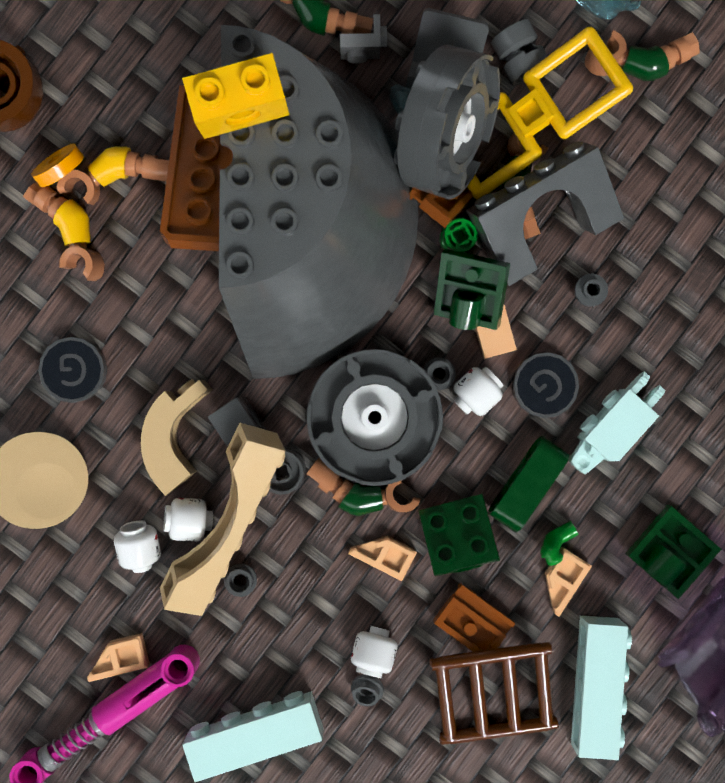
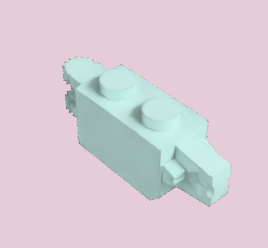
(616, 426)

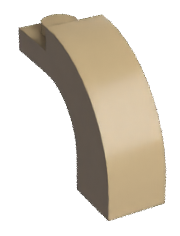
(159, 436)

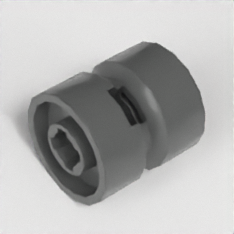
(518, 49)
(290, 474)

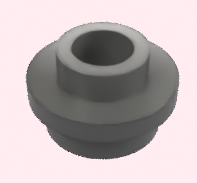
(581, 290)
(448, 368)
(238, 589)
(366, 690)

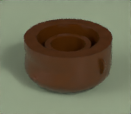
(25, 89)

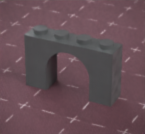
(502, 215)

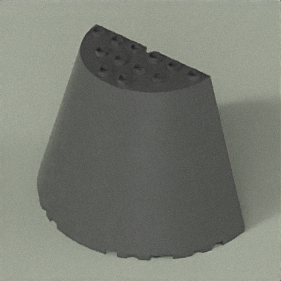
(309, 216)

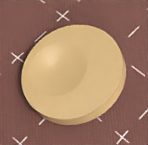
(40, 480)

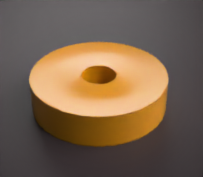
(57, 165)

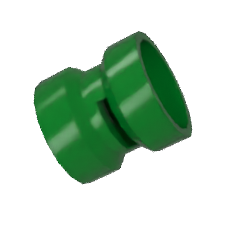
(453, 239)

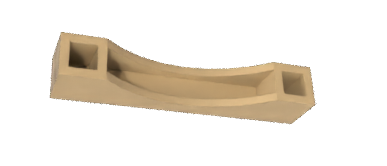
(194, 577)

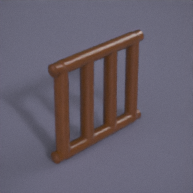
(515, 725)

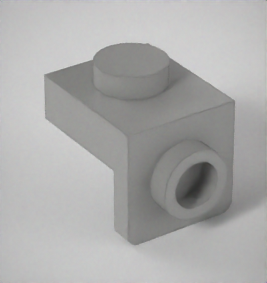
(360, 47)

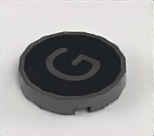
(72, 369)
(545, 385)

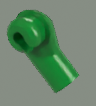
(553, 542)

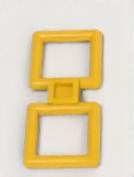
(539, 110)

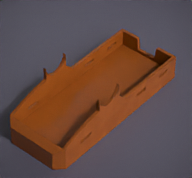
(192, 184)

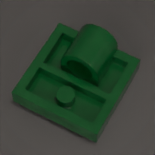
(471, 290)
(459, 535)
(673, 551)

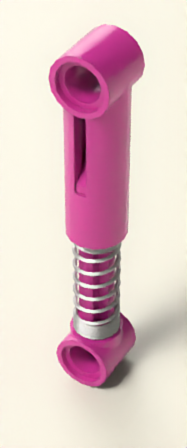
(109, 715)

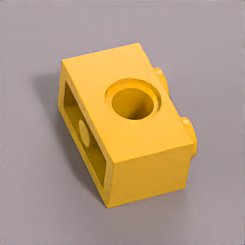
(236, 96)

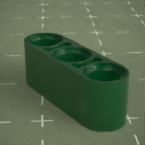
(528, 484)

